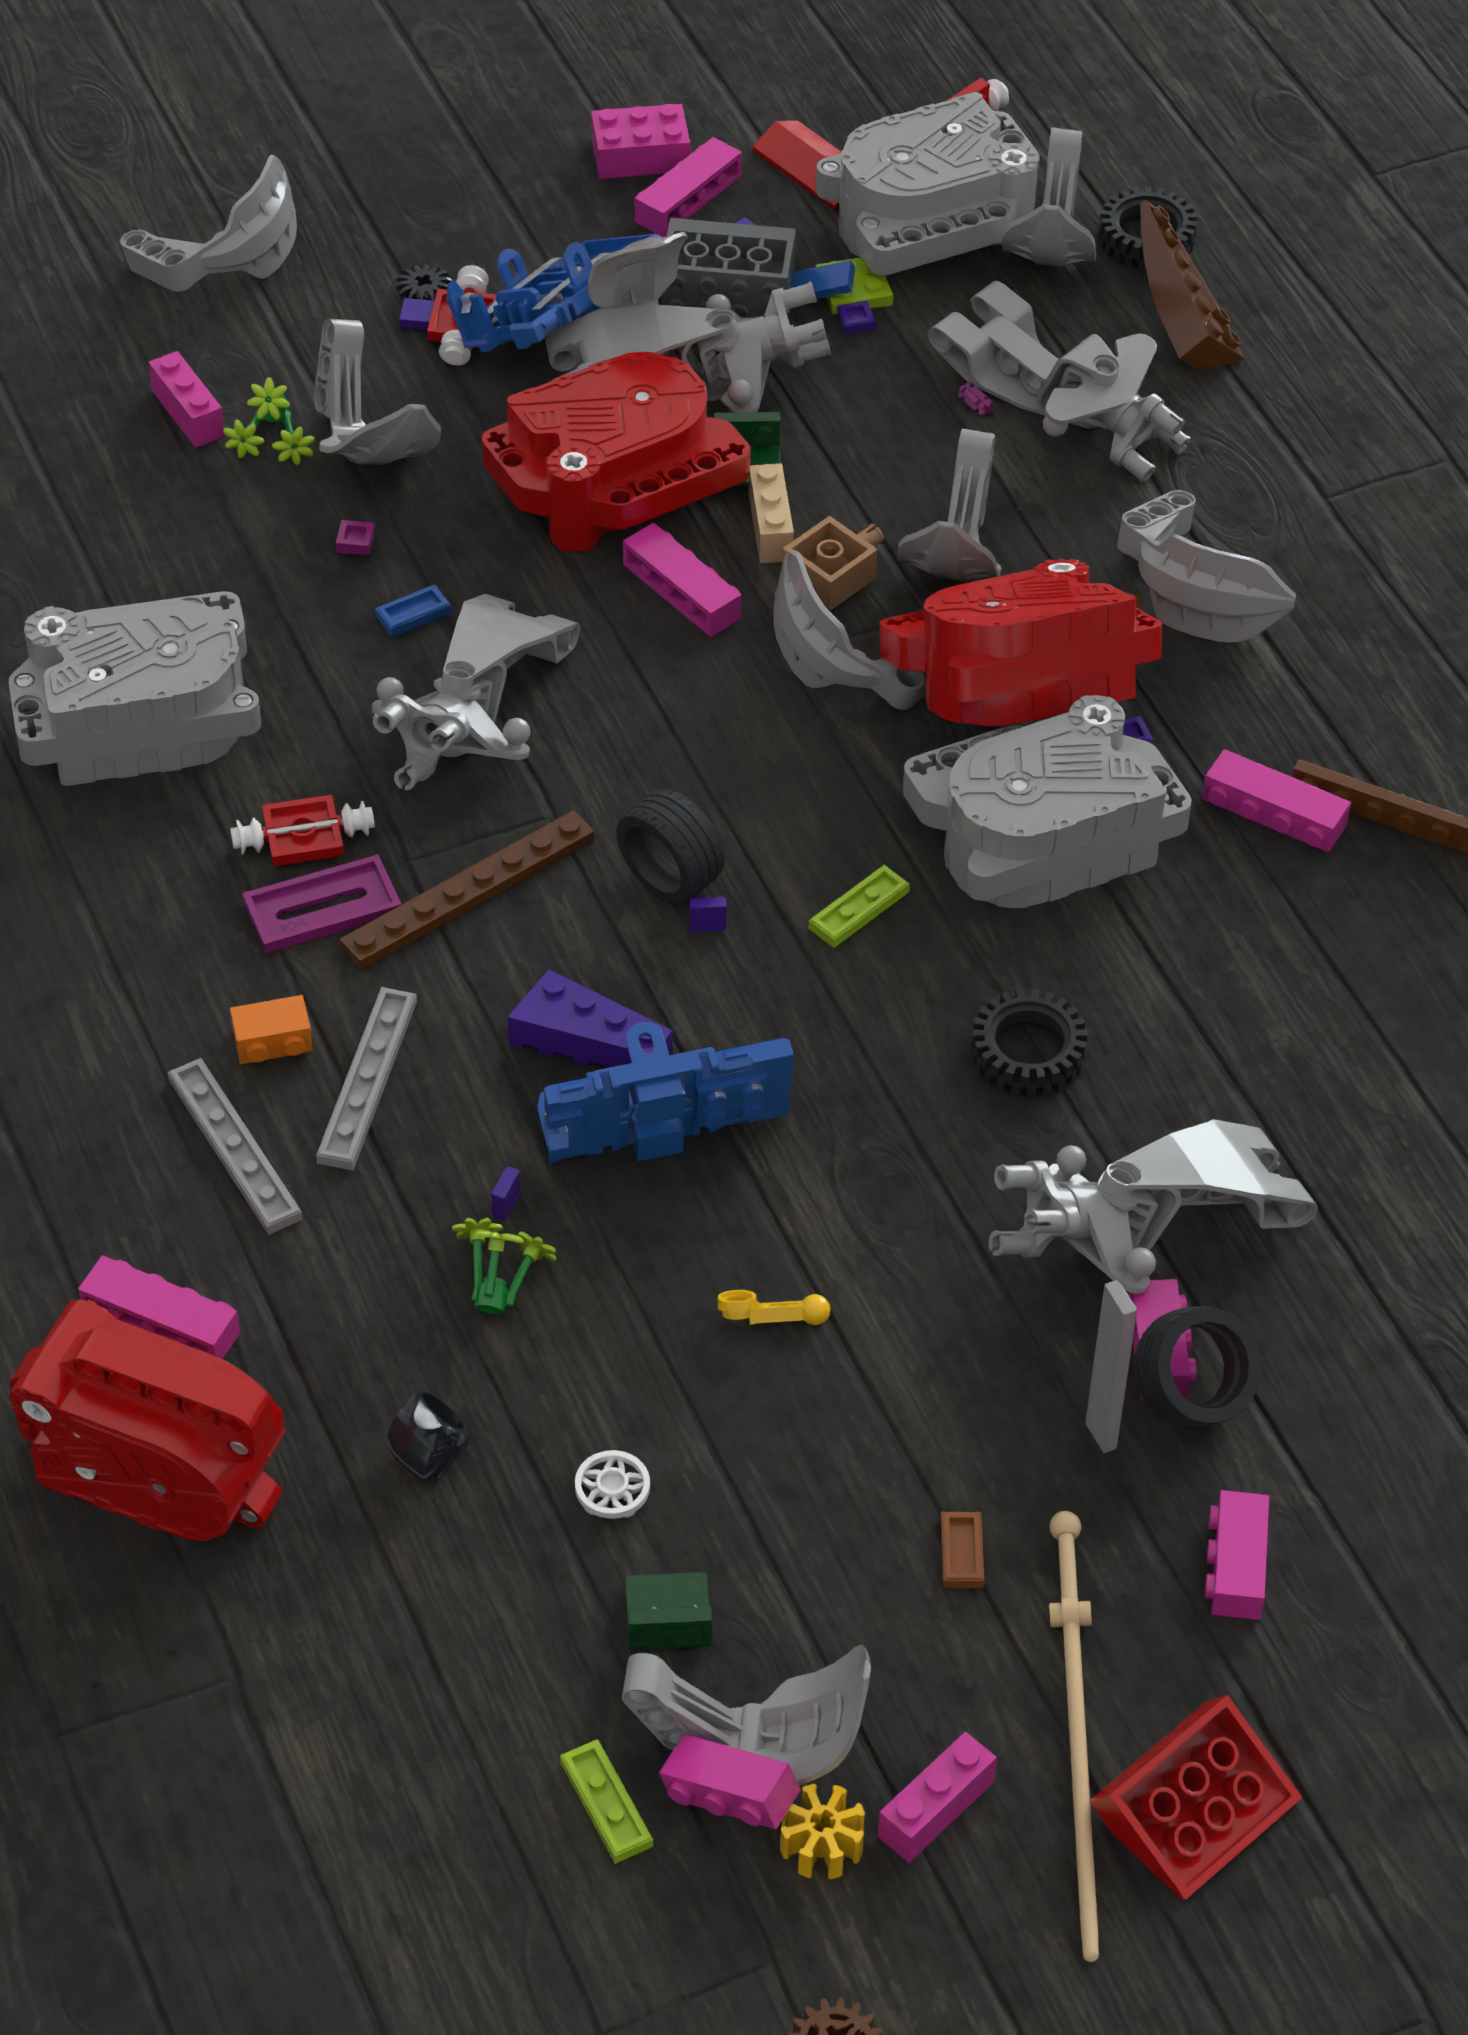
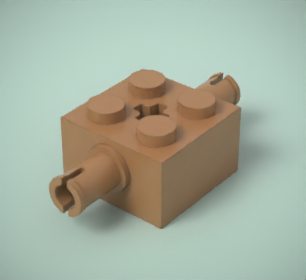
(837, 559)

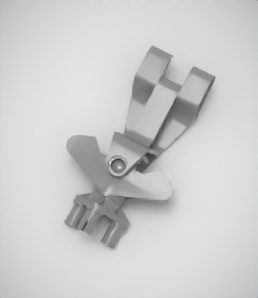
(746, 344)
(1080, 388)
(467, 698)
(1139, 1194)

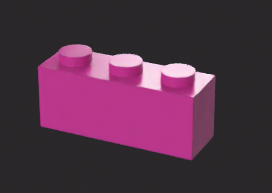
(186, 399)
(1156, 1301)
(1238, 1554)
(729, 1781)
(936, 1797)

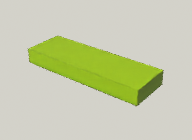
(858, 906)
(606, 1801)

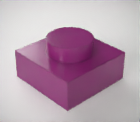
(355, 537)

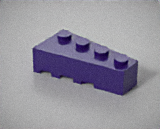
(576, 1023)

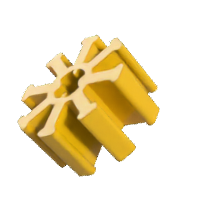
(823, 1831)

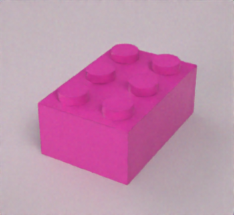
(639, 140)

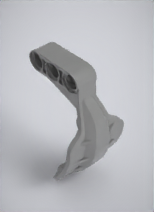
(1049, 232)
(254, 240)
(636, 272)
(338, 396)
(953, 547)
(1197, 586)
(820, 648)
(803, 1723)

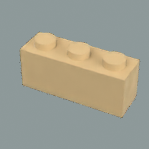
(770, 511)

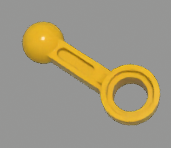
(743, 1305)

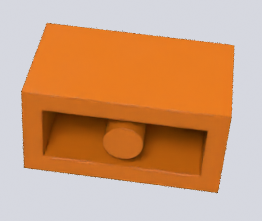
(271, 1029)

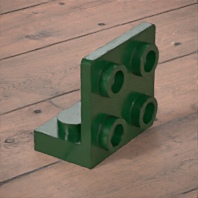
(761, 433)
(668, 1611)

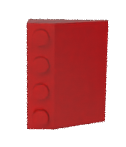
(1197, 1797)

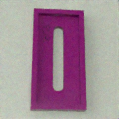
(362, 875)

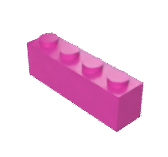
(688, 186)
(682, 579)
(1276, 800)
(161, 1306)

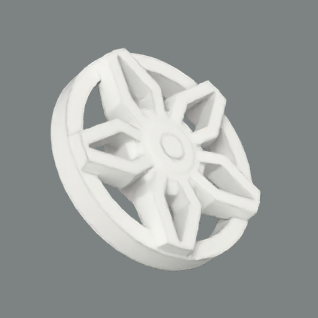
(612, 1484)

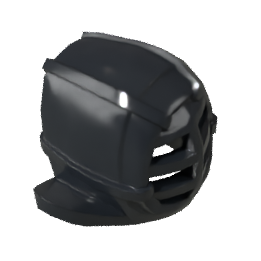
(427, 1436)

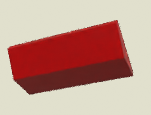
(795, 152)

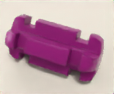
(976, 399)

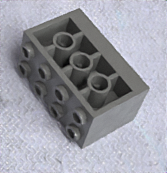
(731, 261)

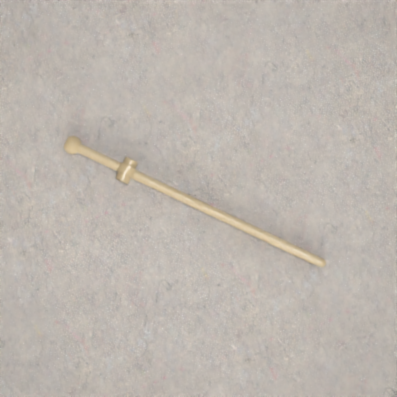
(1071, 1615)

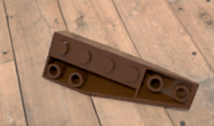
(1182, 297)

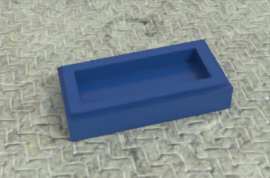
(827, 279)
(413, 610)

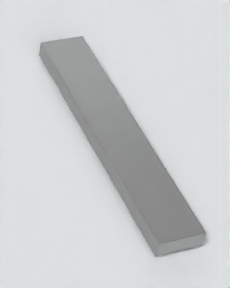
(366, 1079)
(235, 1146)
(1111, 1365)

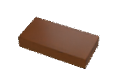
(962, 1550)

